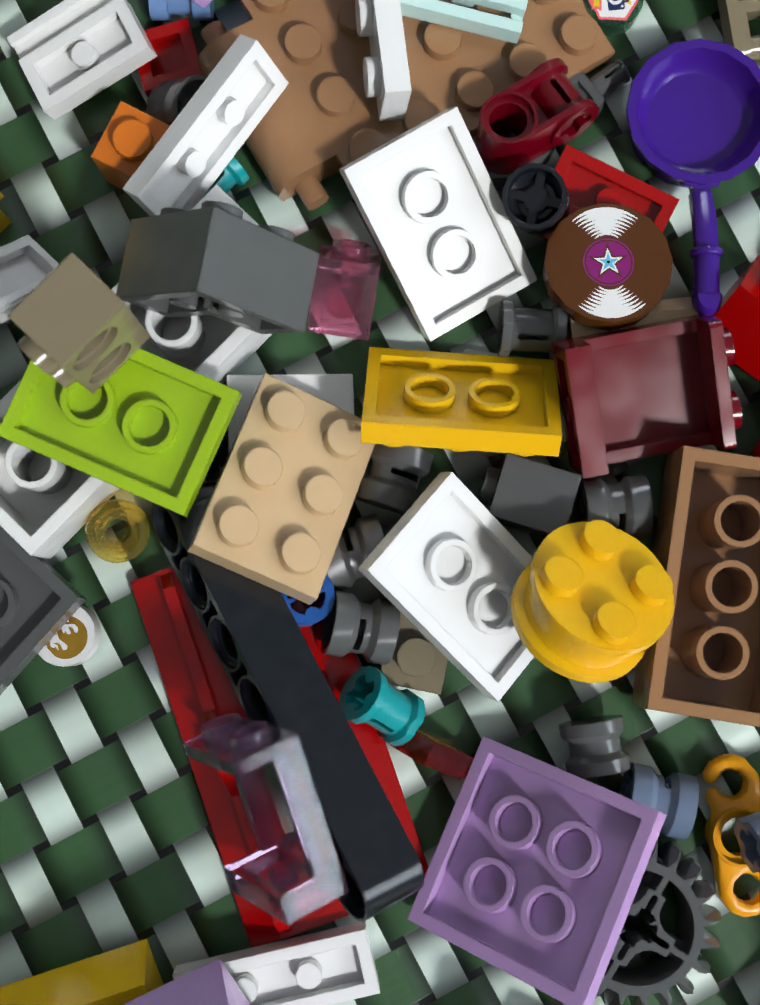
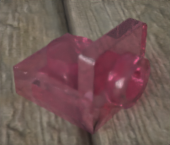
(344, 289)

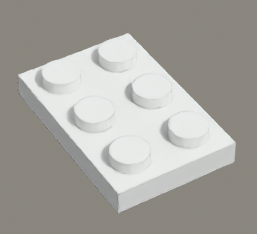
(439, 223)
(454, 579)

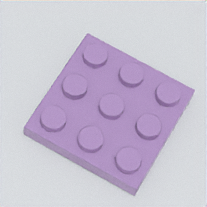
(537, 872)

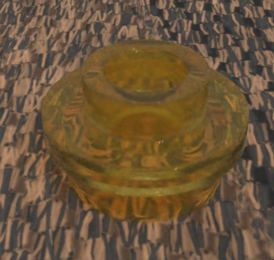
(130, 544)

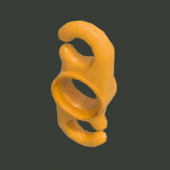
(728, 865)

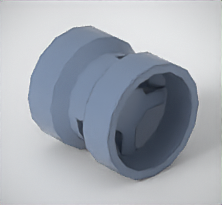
(674, 796)

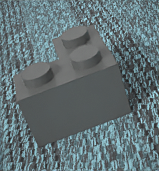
(219, 268)

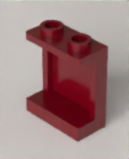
(646, 391)

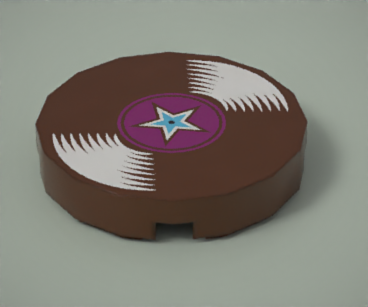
(607, 266)

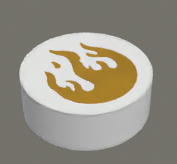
(74, 641)

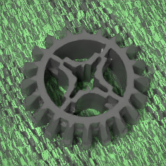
(677, 951)

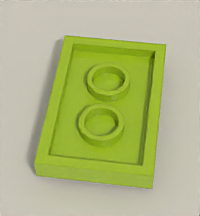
(141, 431)

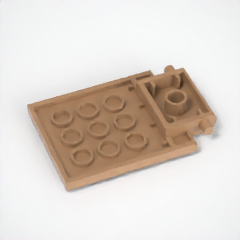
(324, 112)

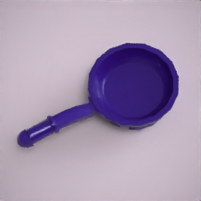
(697, 125)

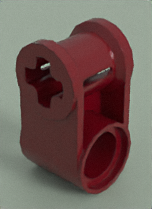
(542, 113)

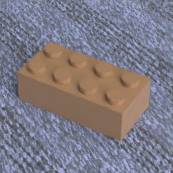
(711, 551)

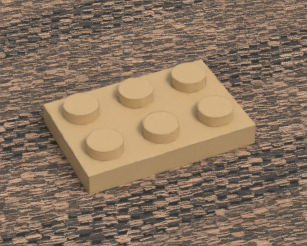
(284, 491)

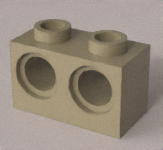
(77, 326)

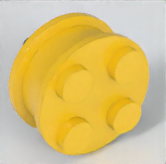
(591, 602)

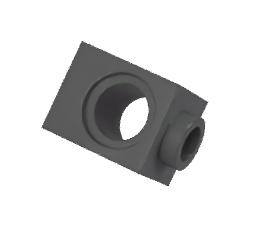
(529, 494)

